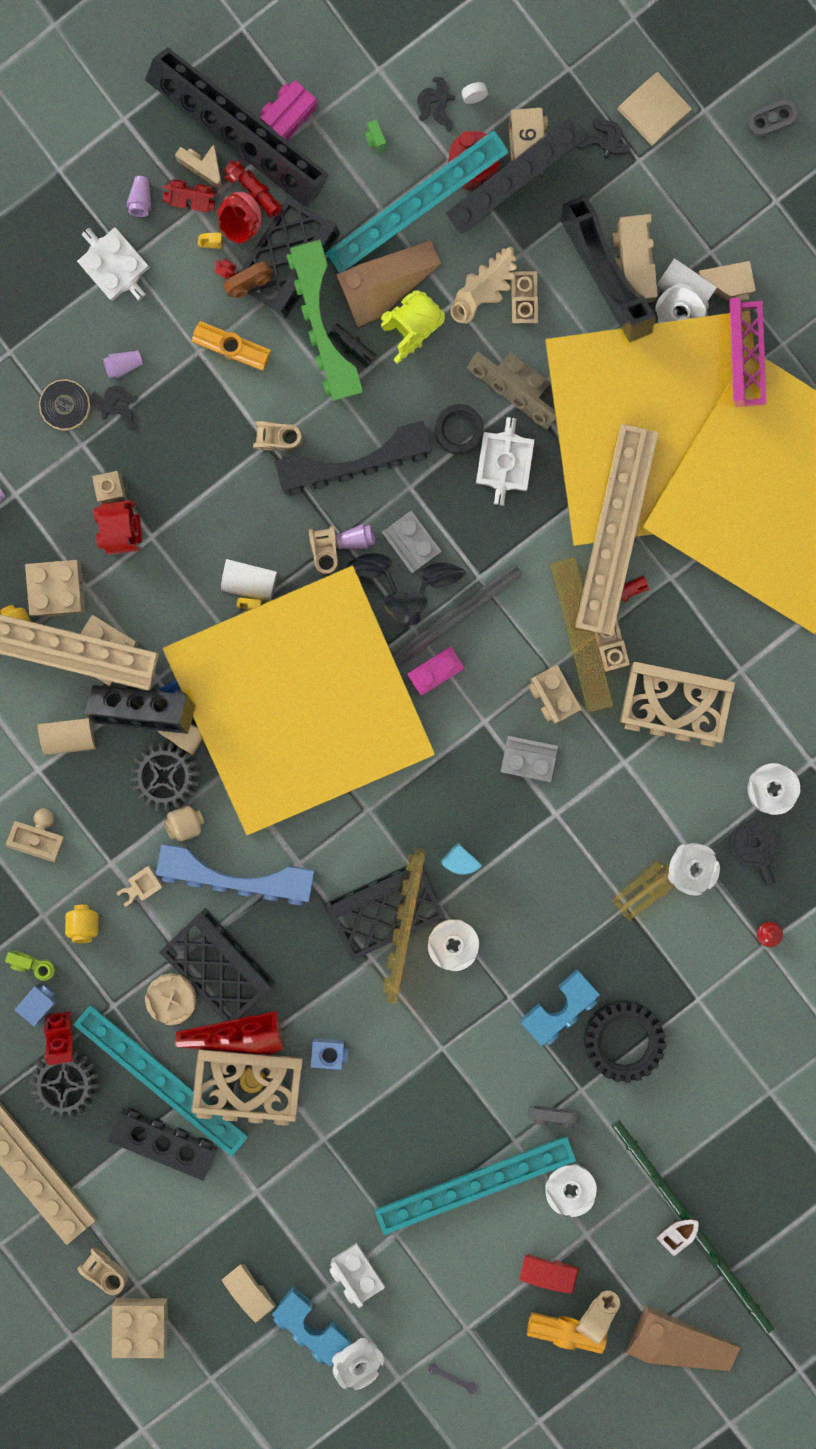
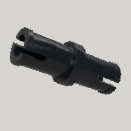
(352, 345)

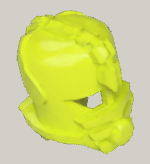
(414, 321)

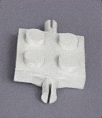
(113, 264)
(505, 461)

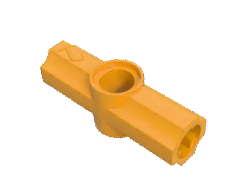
(216, 339)
(562, 1333)

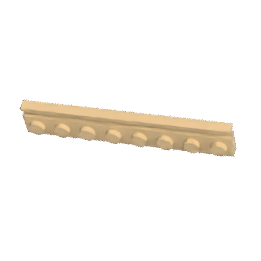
(616, 529)
(77, 652)
(41, 1181)

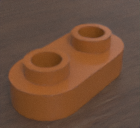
(256, 275)

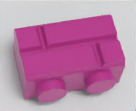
(289, 109)
(435, 671)

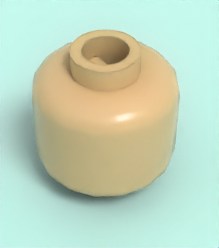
(183, 823)

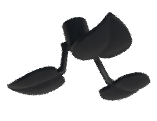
(406, 606)

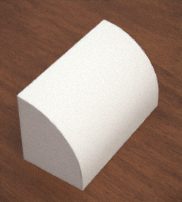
(679, 273)
(248, 581)

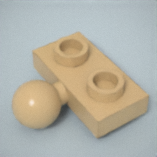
(35, 839)

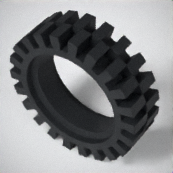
(632, 1071)

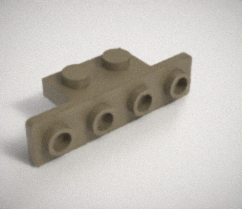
(517, 384)

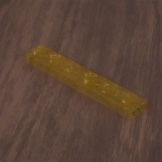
(581, 641)
(401, 935)

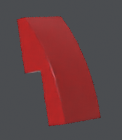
(59, 1038)
(549, 1275)

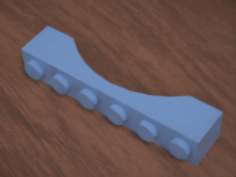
(183, 864)

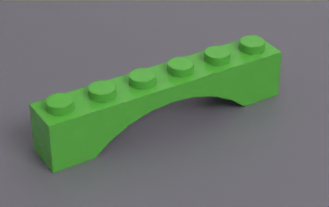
(310, 268)

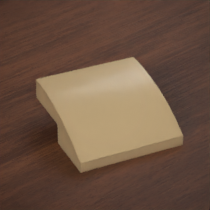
(654, 108)

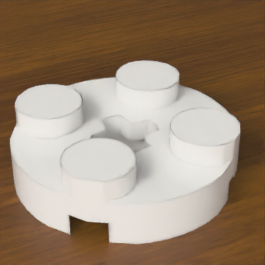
(680, 296)
(761, 780)
(680, 869)
(447, 958)
(585, 1193)
(346, 1361)

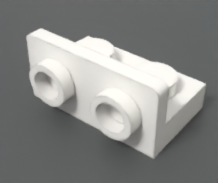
(356, 1275)

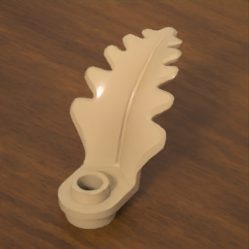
(485, 286)

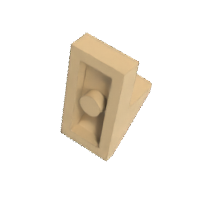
(206, 169)

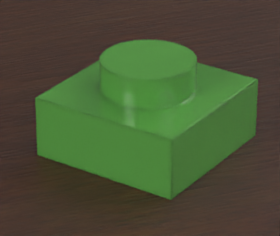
(375, 137)

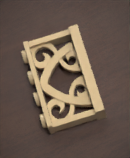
(709, 689)
(275, 1063)

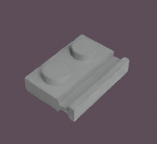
(411, 542)
(529, 759)

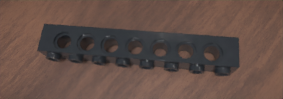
(236, 126)

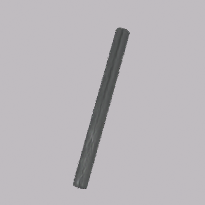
(456, 614)

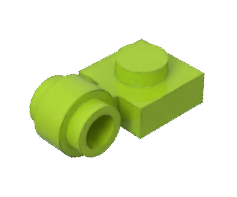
(21, 962)

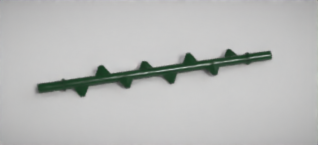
(670, 1197)

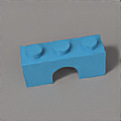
(545, 1025)
(325, 1342)

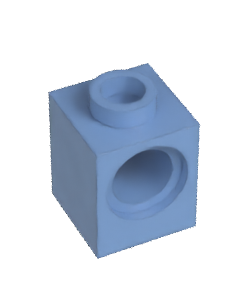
(36, 1004)
(319, 1060)

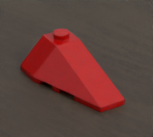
(245, 1035)

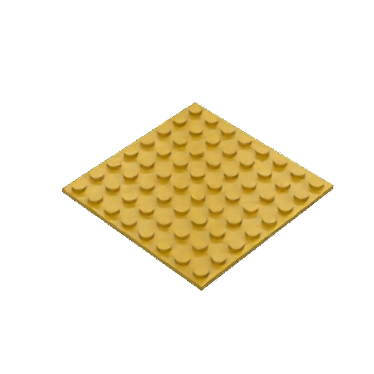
(652, 383)
(750, 495)
(299, 700)

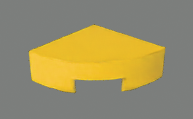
(211, 240)
(248, 604)

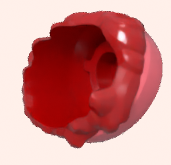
(239, 217)

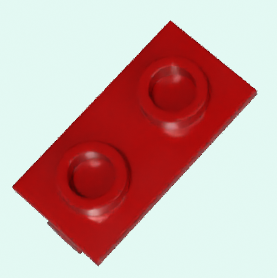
(180, 192)

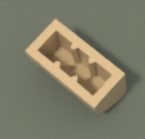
(66, 736)

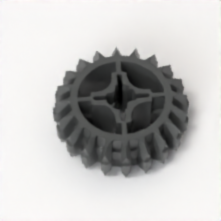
(173, 785)
(63, 1094)

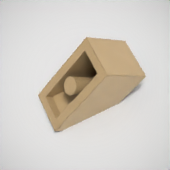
(731, 280)

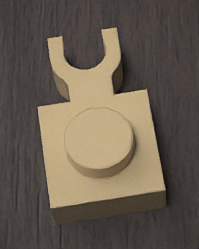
(143, 884)

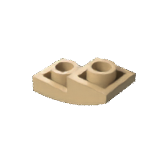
(524, 297)
(612, 649)
(248, 1294)

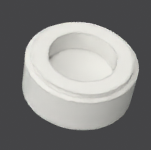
(474, 92)

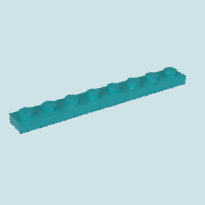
(417, 201)
(157, 1077)
(475, 1185)

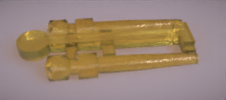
(660, 892)

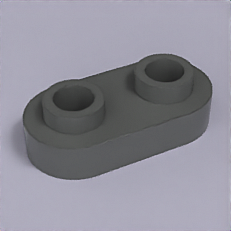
(771, 119)
(542, 1115)

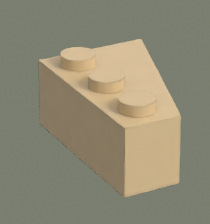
(635, 254)

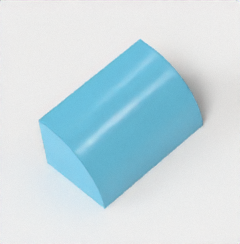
(460, 861)

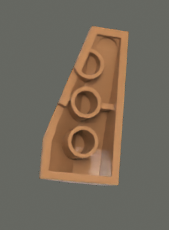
(383, 282)
(676, 1343)

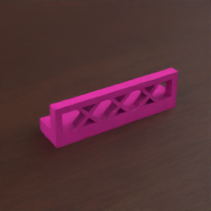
(738, 359)

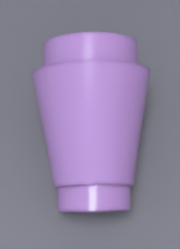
(140, 197)
(122, 363)
(356, 538)

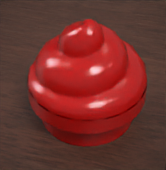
(769, 934)

